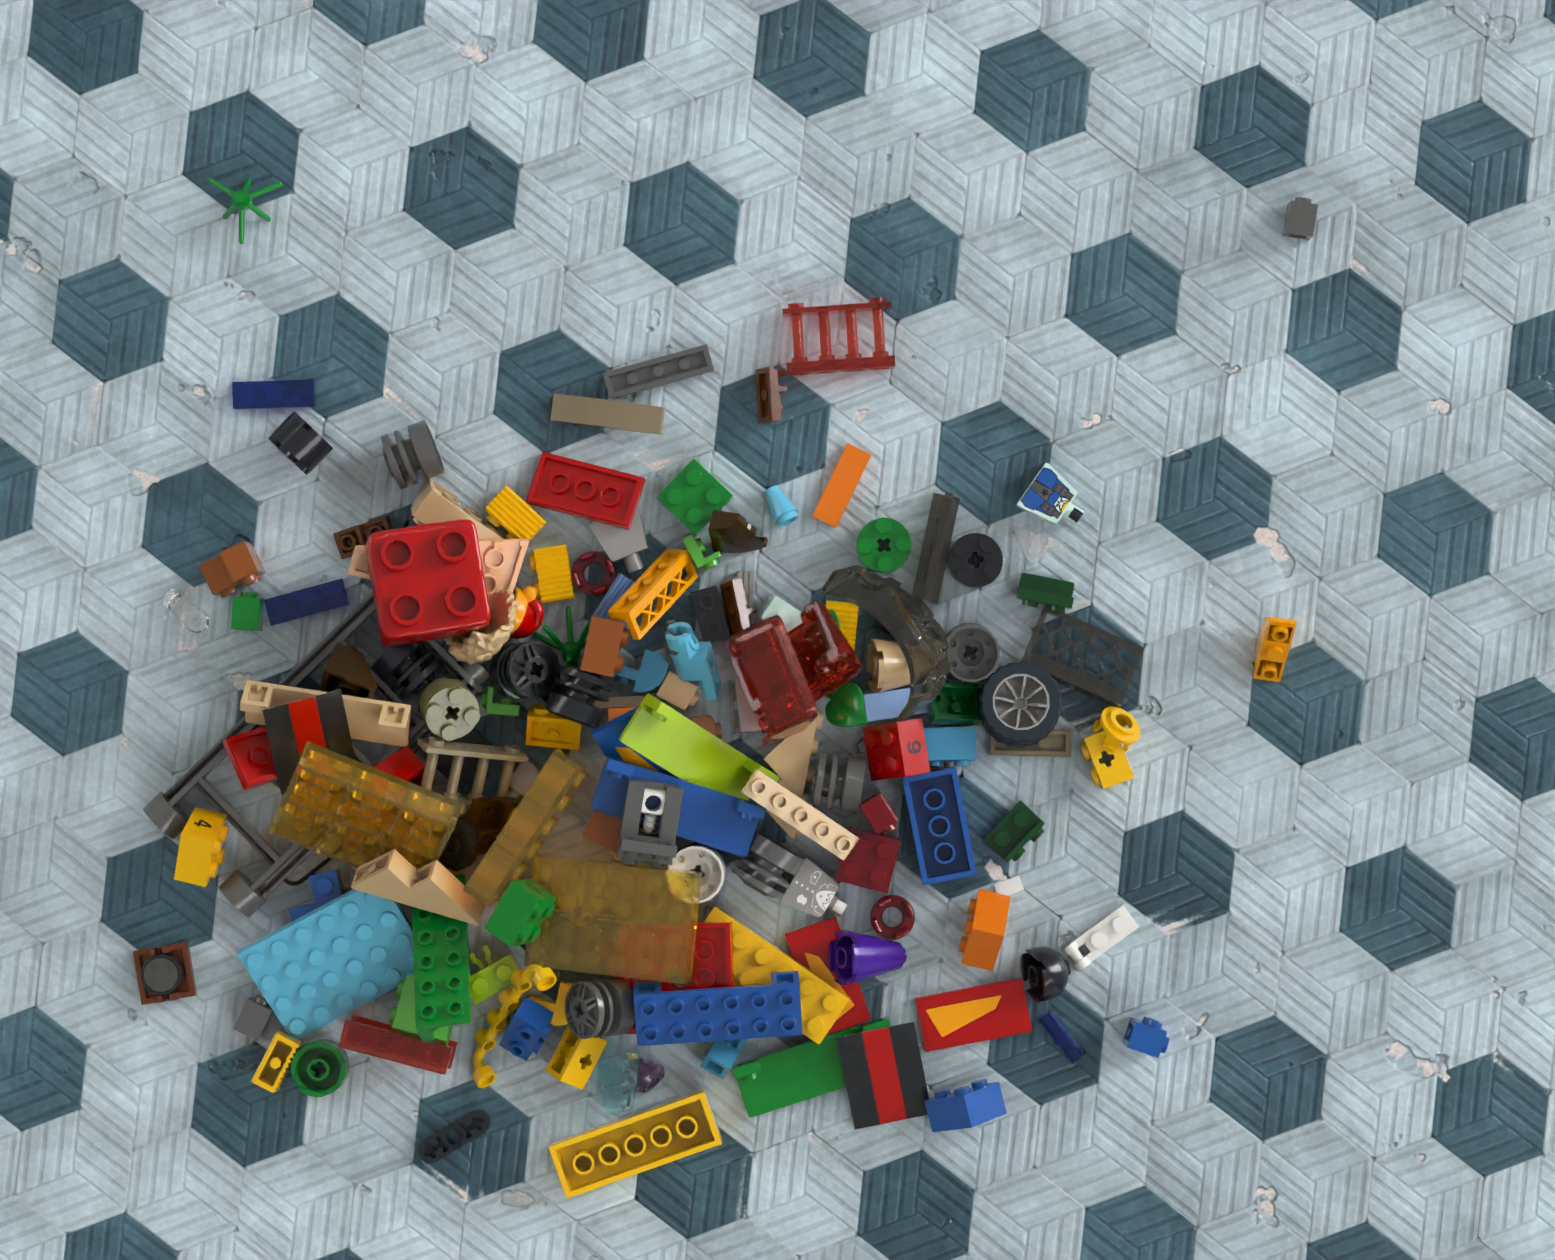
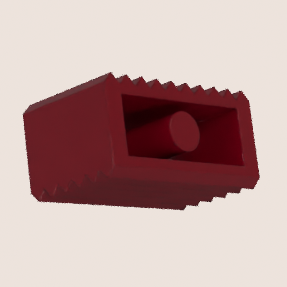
(879, 814)

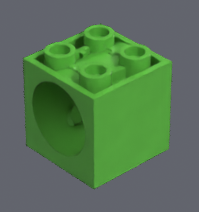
(403, 1017)

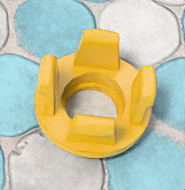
(1113, 722)

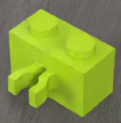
(493, 977)

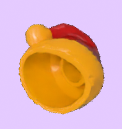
(529, 613)

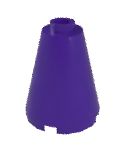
(862, 957)

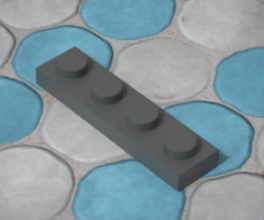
(658, 372)

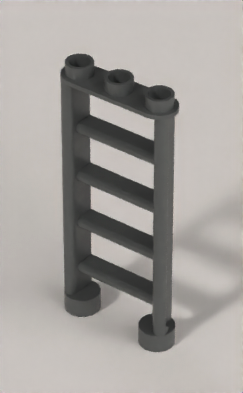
(171, 819)

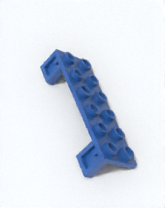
(705, 813)
(717, 1012)

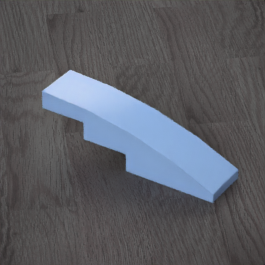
(889, 704)

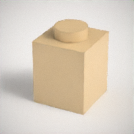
(678, 691)

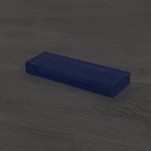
(273, 394)
(306, 602)

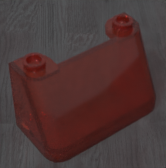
(821, 651)

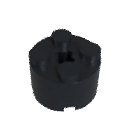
(300, 443)
(984, 548)

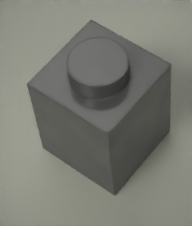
(1300, 218)
(254, 1017)

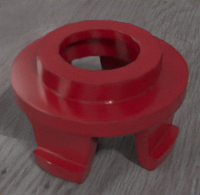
(579, 568)
(898, 931)

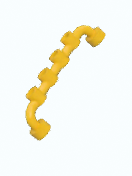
(543, 980)

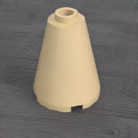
(886, 666)

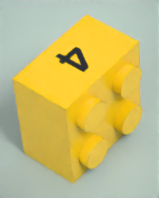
(201, 847)

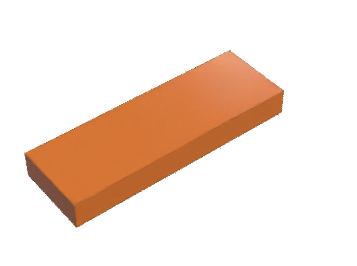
(841, 485)

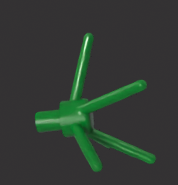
(243, 201)
(570, 650)

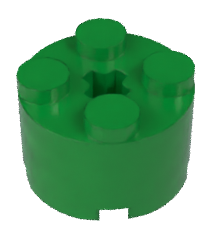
(899, 544)
(307, 1076)

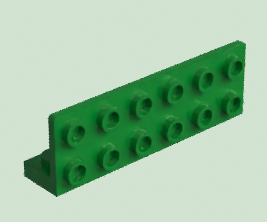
(440, 971)
(795, 1072)

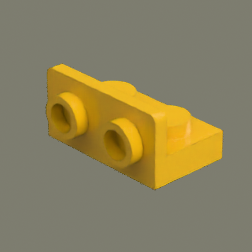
(551, 730)

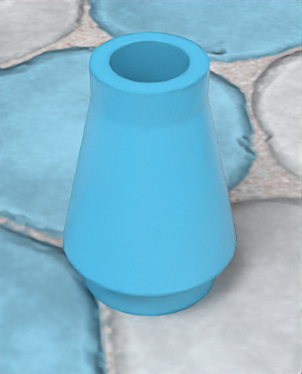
(781, 508)

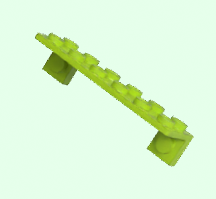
(688, 749)

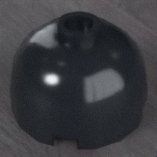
(1045, 971)

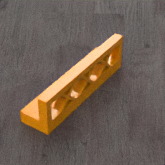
(654, 584)

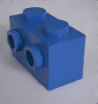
(526, 1029)
(1146, 1036)

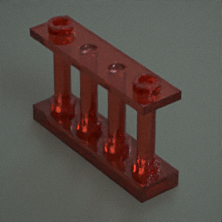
(827, 361)
(380, 1041)

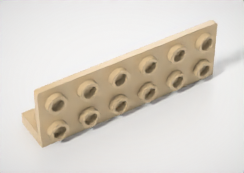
(366, 718)

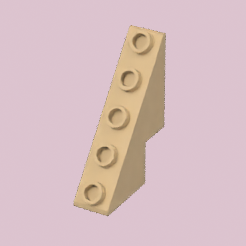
(791, 763)
(800, 814)
(424, 888)

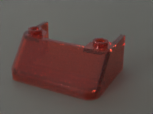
(775, 677)

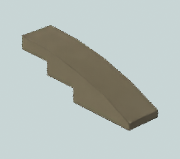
(607, 414)

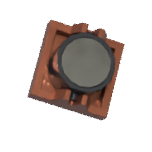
(164, 973)

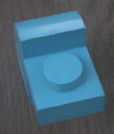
(649, 676)
(722, 1056)

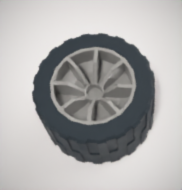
(1020, 704)

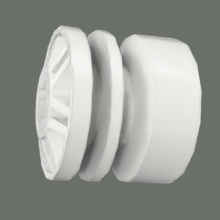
(710, 862)

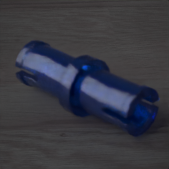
(1062, 1037)

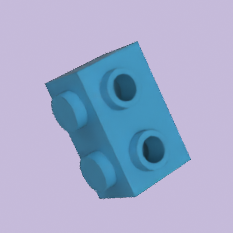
(950, 745)

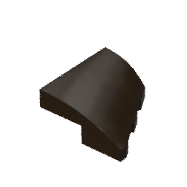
(733, 534)
(489, 817)

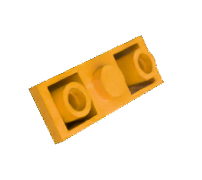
(1273, 648)

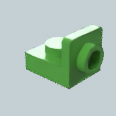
(696, 551)
(505, 706)

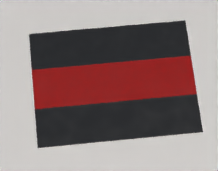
(312, 719)
(883, 1075)

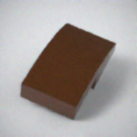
(359, 534)

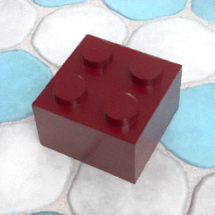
(869, 861)

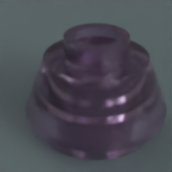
(648, 1075)

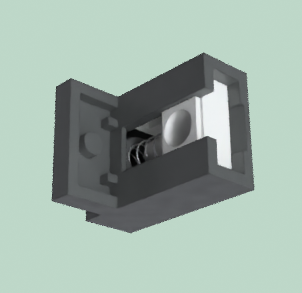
(649, 847)

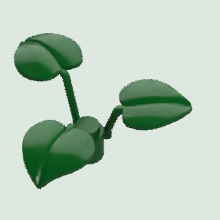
(846, 701)

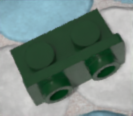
(1014, 832)

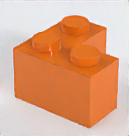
(984, 929)

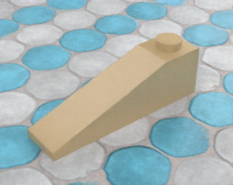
(439, 504)

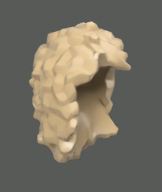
(485, 644)

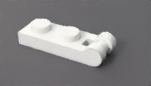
(1101, 937)

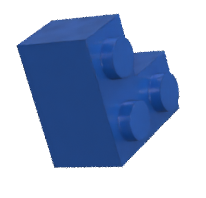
(325, 888)
(965, 1106)

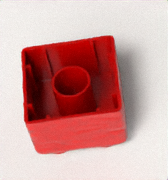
(427, 582)

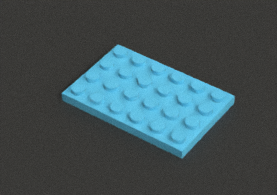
(331, 960)

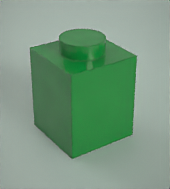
(247, 612)

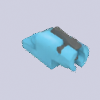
(692, 658)

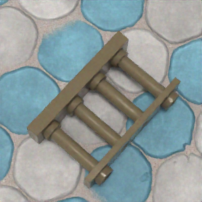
(437, 745)

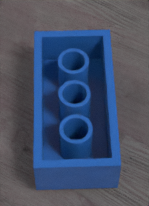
(939, 826)

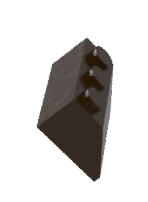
(349, 672)

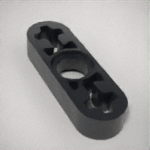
(433, 1140)

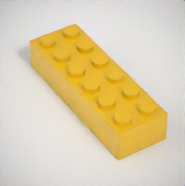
(757, 958)
(635, 1143)

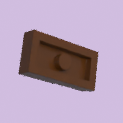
(768, 394)
(735, 603)

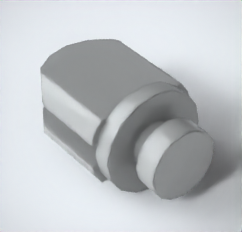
(522, 779)

